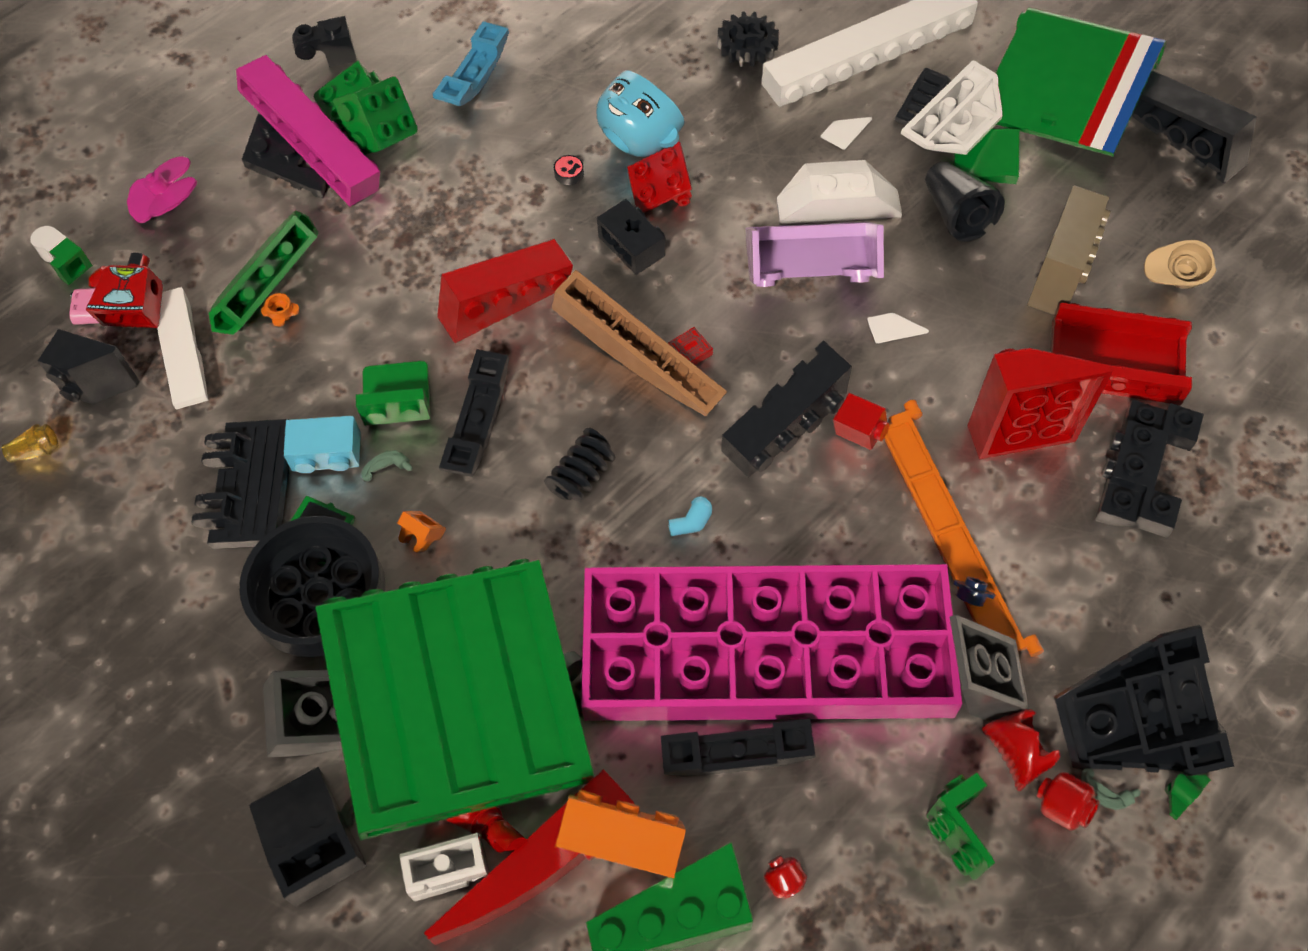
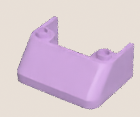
(815, 250)

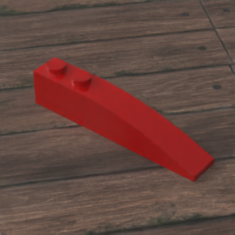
(522, 873)

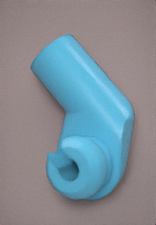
(694, 520)

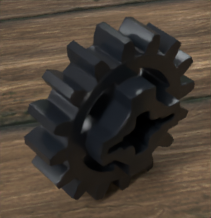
(751, 39)

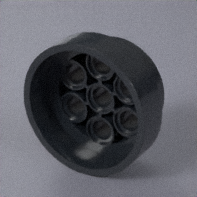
(289, 557)

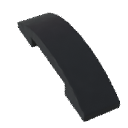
(477, 414)
(738, 750)

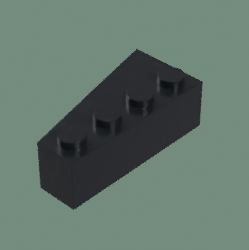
(1199, 123)
(788, 411)

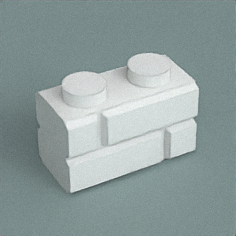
(444, 867)

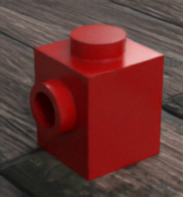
(861, 421)

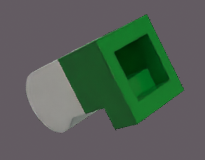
(62, 253)

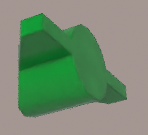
(1184, 792)

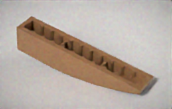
(634, 344)

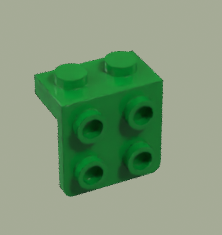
(349, 81)
(376, 115)
(394, 393)
(950, 826)

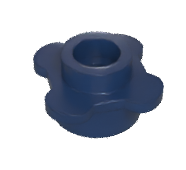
(973, 591)

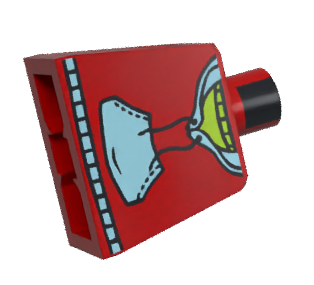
(127, 295)

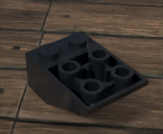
(305, 838)

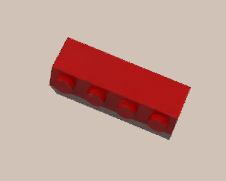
(1034, 401)

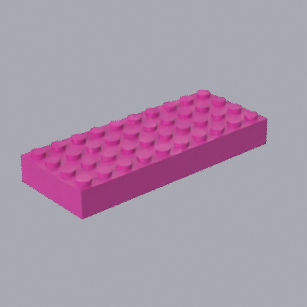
(768, 643)

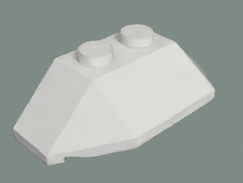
(959, 113)
(837, 194)

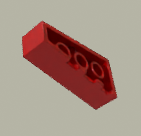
(499, 287)

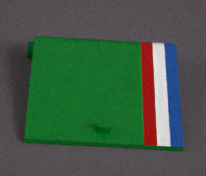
(1074, 79)

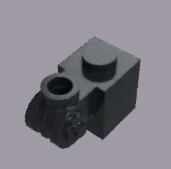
(328, 36)

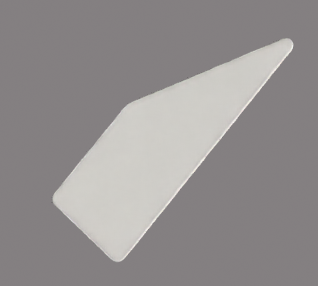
(843, 132)
(893, 327)

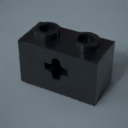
(631, 236)

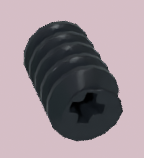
(580, 465)

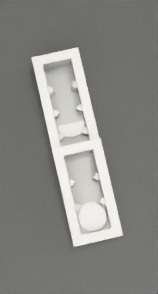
(180, 350)

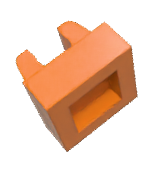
(422, 527)

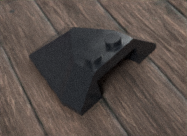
(1147, 711)

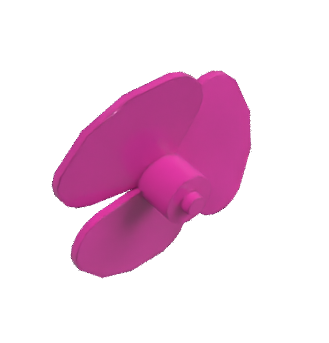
(157, 192)

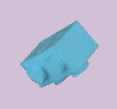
(322, 444)

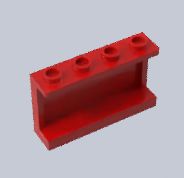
(1141, 348)

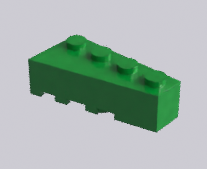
(678, 912)

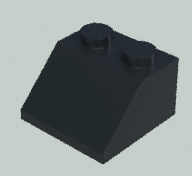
(86, 368)

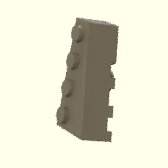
(1071, 250)

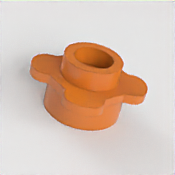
(274, 304)

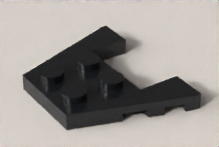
(275, 158)

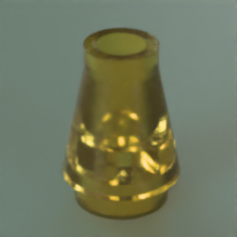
(32, 443)

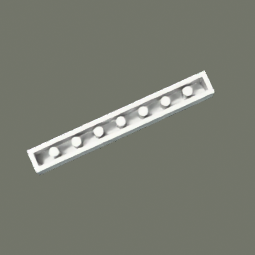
(863, 47)

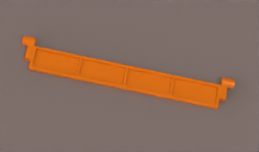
(947, 524)

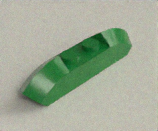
(262, 273)

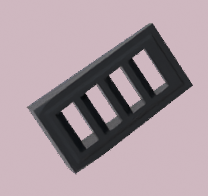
(927, 82)

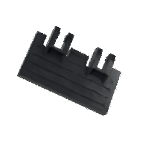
(252, 490)

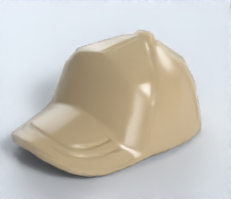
(1181, 264)

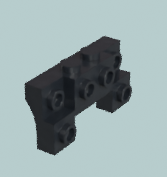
(1137, 458)

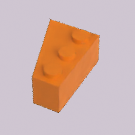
(622, 834)

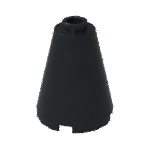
(963, 201)

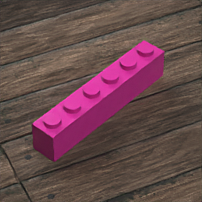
(308, 130)

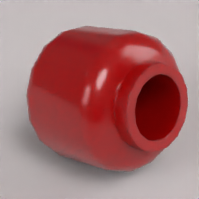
(1068, 801)

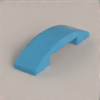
(476, 67)

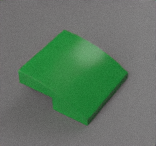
(993, 157)

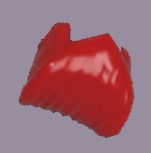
(1020, 747)

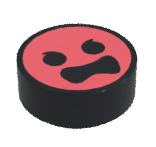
(568, 170)

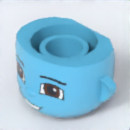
(638, 115)

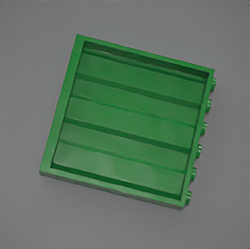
(451, 697)

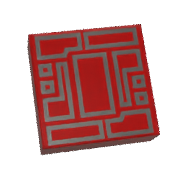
(692, 346)

